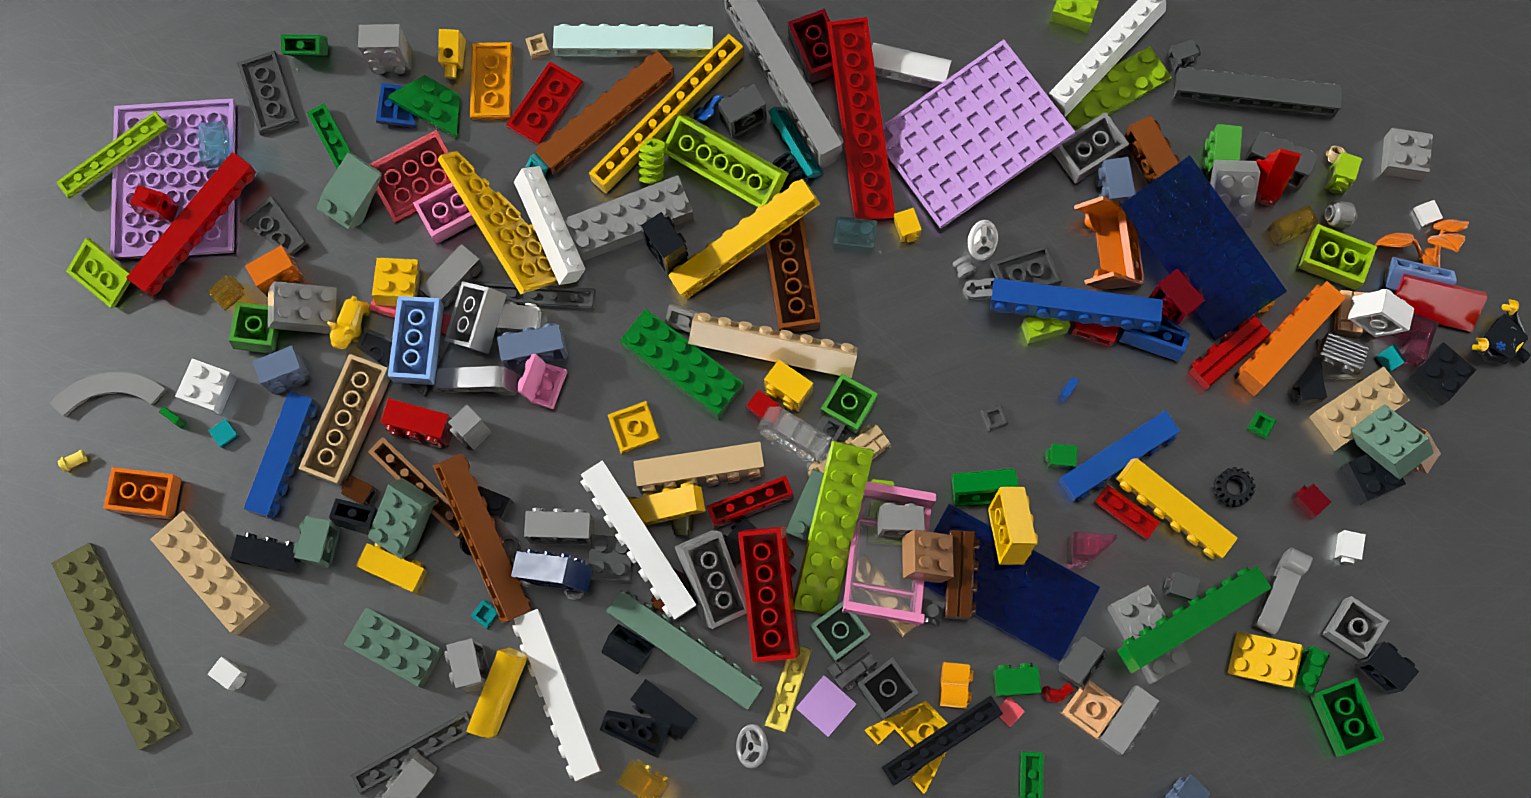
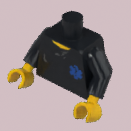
(1504, 338)

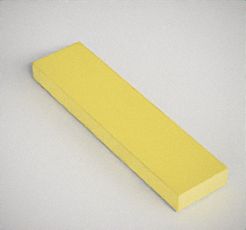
(788, 690)

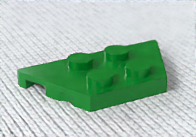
(430, 103)

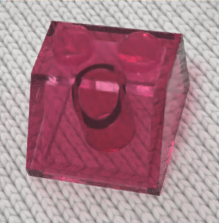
(1086, 547)

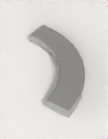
(106, 384)

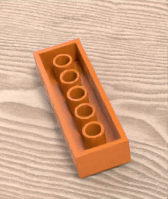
(1289, 337)

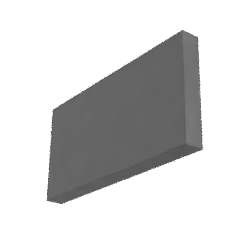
(267, 92)

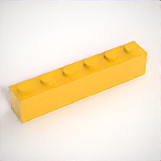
(1176, 508)

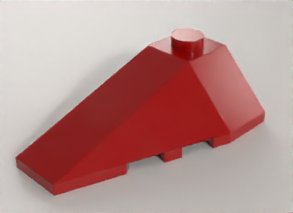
(1275, 174)

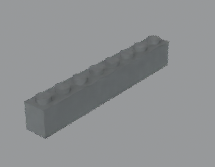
(1258, 91)

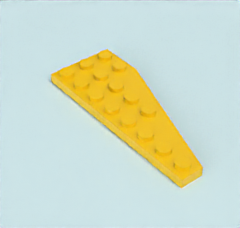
(502, 225)

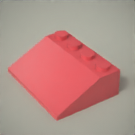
(411, 174)

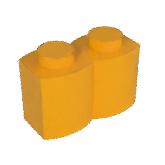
(954, 685)

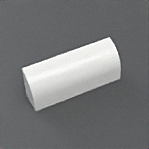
(909, 66)

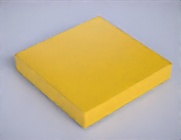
(633, 427)

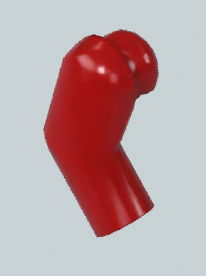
(1056, 695)

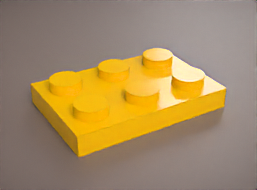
(1265, 659)

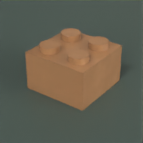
(927, 556)

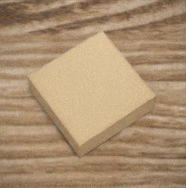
(537, 45)

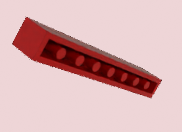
(191, 225)

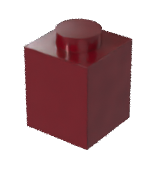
(1311, 500)

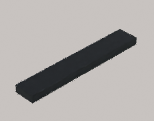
(942, 740)

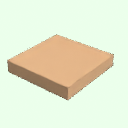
(1092, 709)

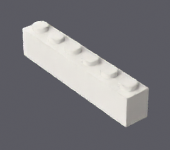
(549, 225)

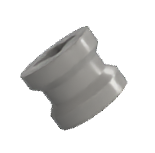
(965, 267)

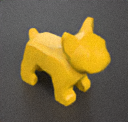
(348, 323)

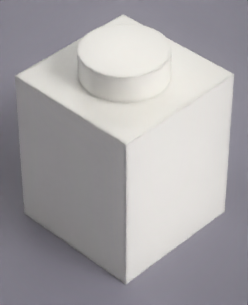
(1349, 547)
(228, 674)

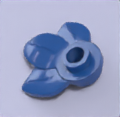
(702, 114)

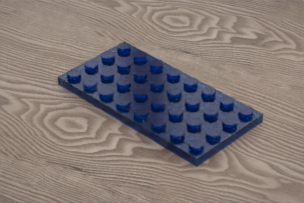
(1199, 236)
(1030, 601)

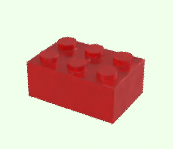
(417, 423)

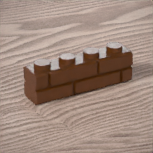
(962, 586)

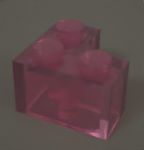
(1418, 339)

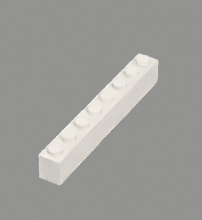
(1106, 54)
(638, 540)
(557, 696)

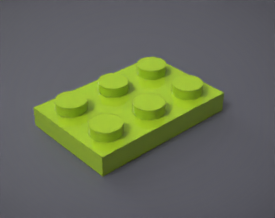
(99, 272)

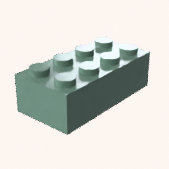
(394, 647)

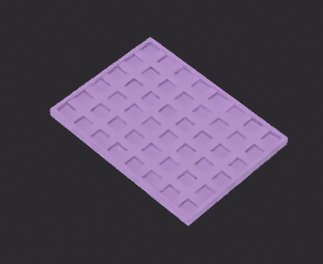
(974, 133)

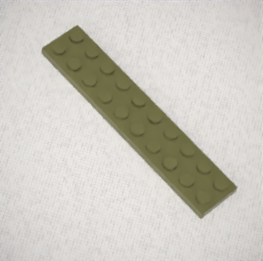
(115, 646)

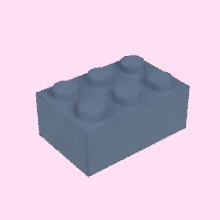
(545, 342)

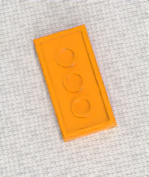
(491, 81)

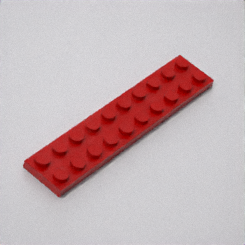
(861, 119)

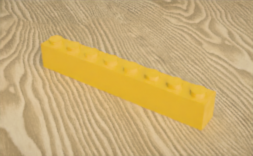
(744, 238)

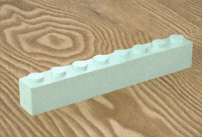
(633, 40)

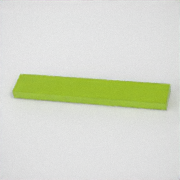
(112, 154)

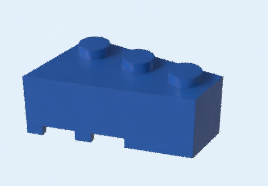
(1167, 342)

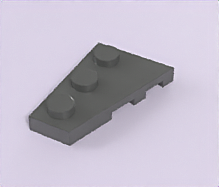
(275, 226)

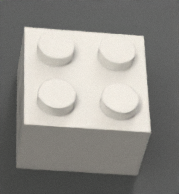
(1381, 313)
(206, 387)

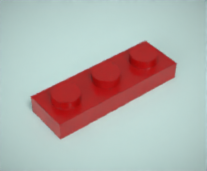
(1127, 512)

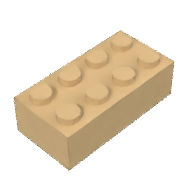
(1355, 405)

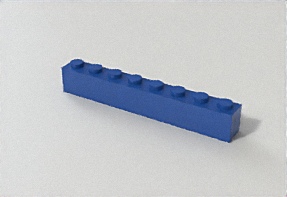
(1076, 305)

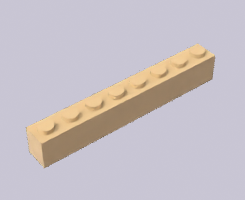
(773, 345)

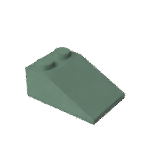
(350, 191)
(804, 511)

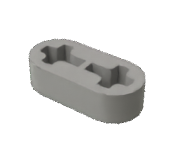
(978, 284)

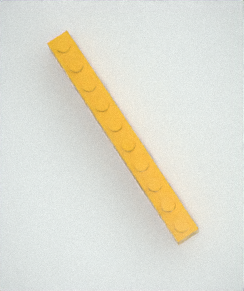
(664, 114)

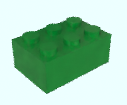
(1347, 717)

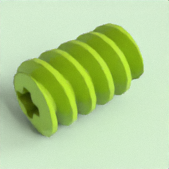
(652, 161)

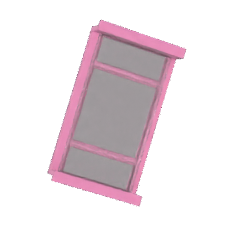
(876, 562)

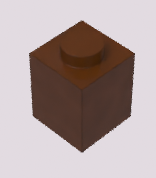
(358, 491)

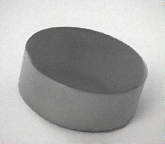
(511, 545)

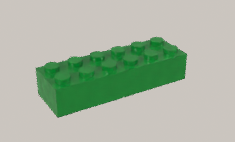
(682, 364)

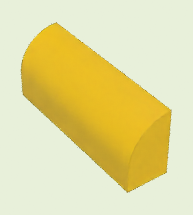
(497, 693)

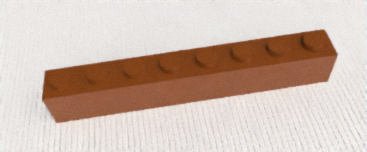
(605, 112)
(482, 537)

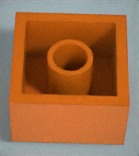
(272, 267)

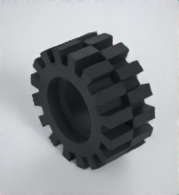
(1234, 474)

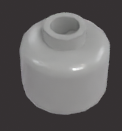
(1340, 214)

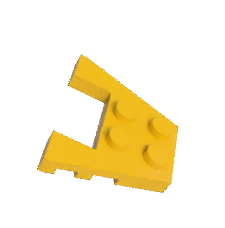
(913, 726)

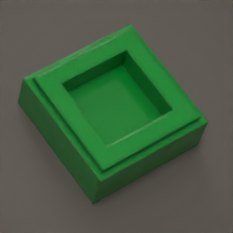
(171, 416)
(1261, 424)

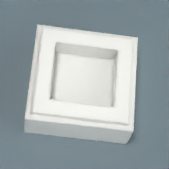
(1428, 213)

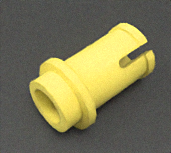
(72, 460)

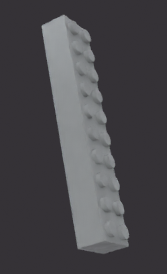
(786, 80)

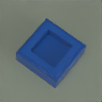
(1068, 389)

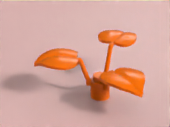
(1432, 255)

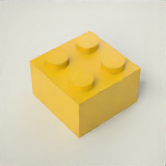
(395, 279)
(788, 386)

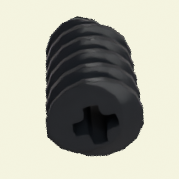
(785, 164)

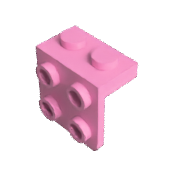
(541, 382)

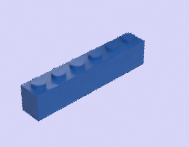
(281, 455)
(1115, 457)

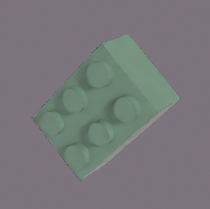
(1392, 441)
(401, 518)

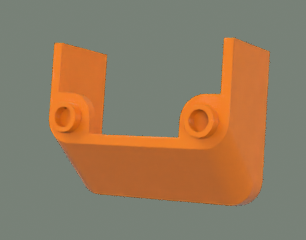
(1116, 245)

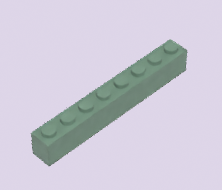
(684, 649)

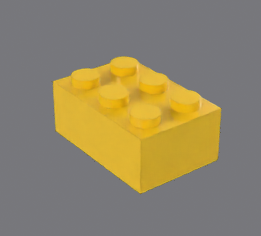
(1012, 525)

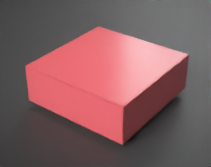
(1011, 711)

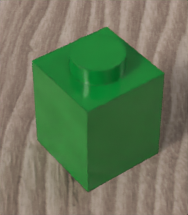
(1061, 456)

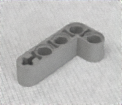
(476, 379)
(1284, 583)

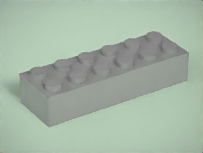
(621, 219)

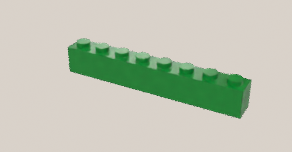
(1194, 619)

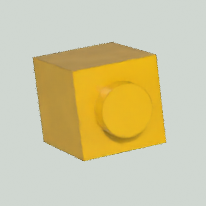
(907, 225)

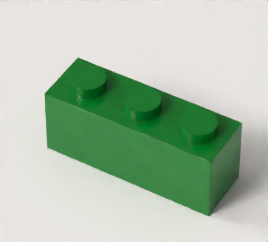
(981, 486)

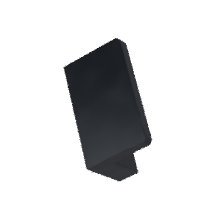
(627, 648)

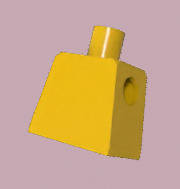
(451, 51)

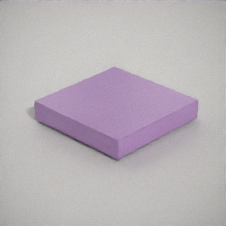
(826, 706)

